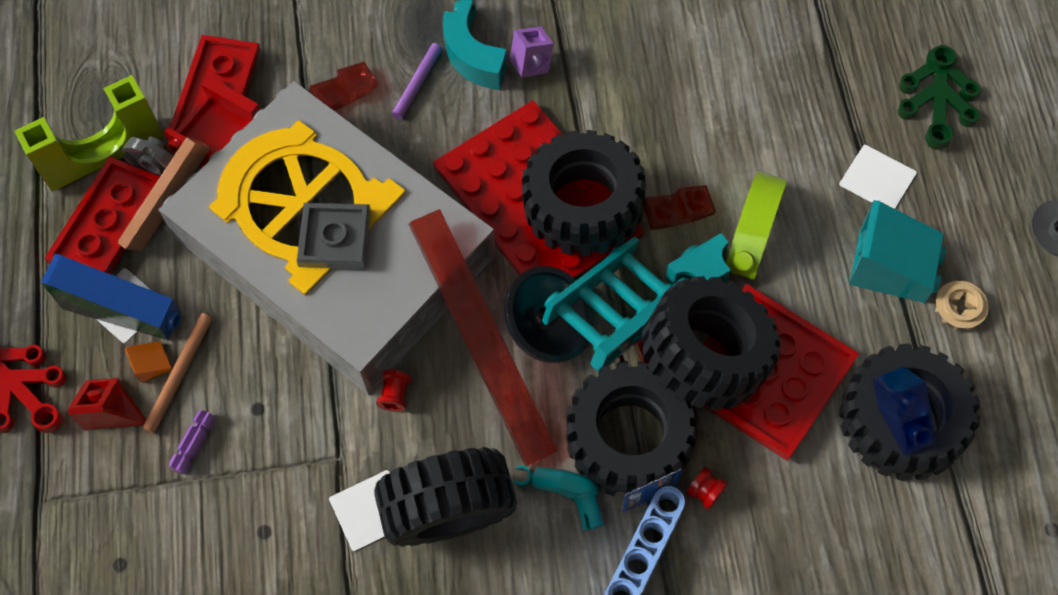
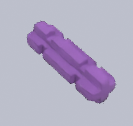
(192, 442)

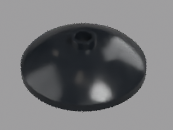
(526, 300)

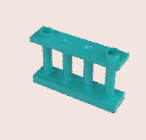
(627, 330)

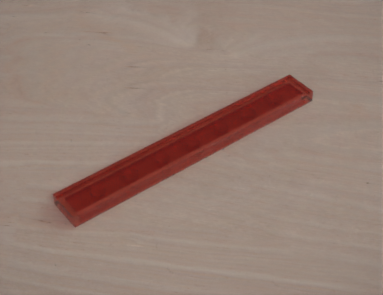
(482, 337)

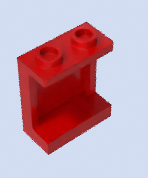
(214, 118)

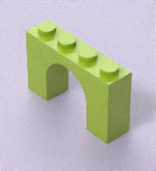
(68, 160)

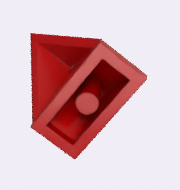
(104, 406)

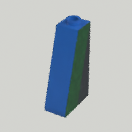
(110, 298)

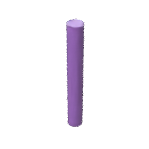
(416, 81)

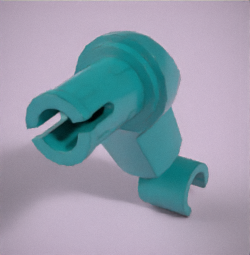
(571, 486)

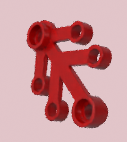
(12, 382)

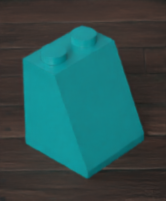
(897, 255)

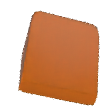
(148, 360)

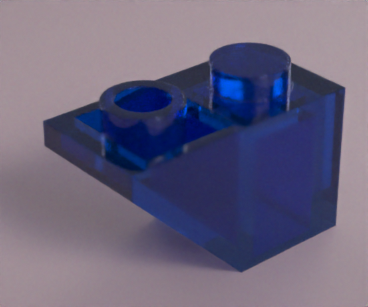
(906, 409)

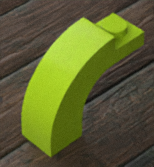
(755, 224)

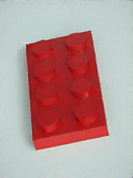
(224, 60)
(103, 216)

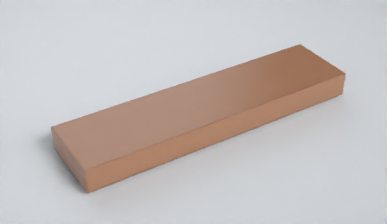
(172, 179)

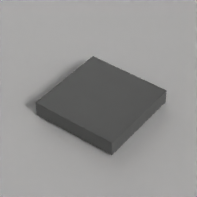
(334, 235)

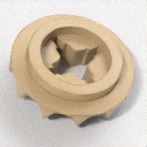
(973, 299)

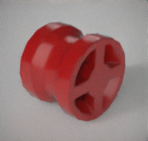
(706, 488)

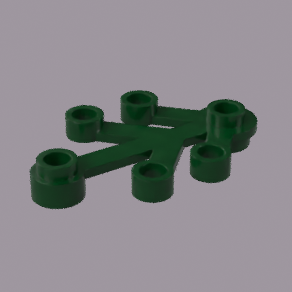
(940, 93)

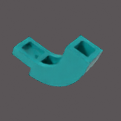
(471, 59)

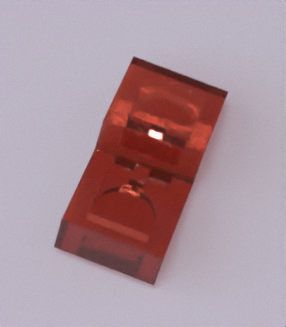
(348, 86)

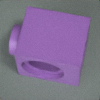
(531, 51)

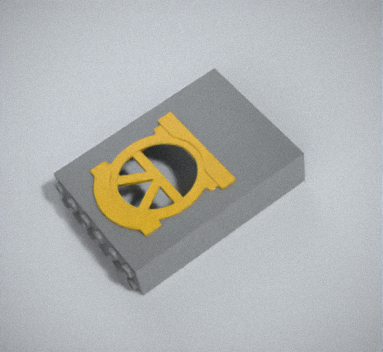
(347, 316)

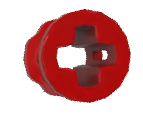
(394, 390)

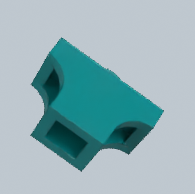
(701, 261)

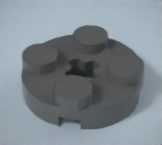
(147, 154)

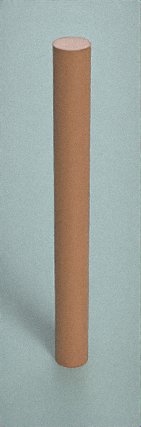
(177, 374)

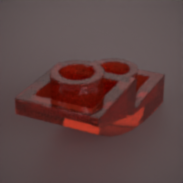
(683, 207)

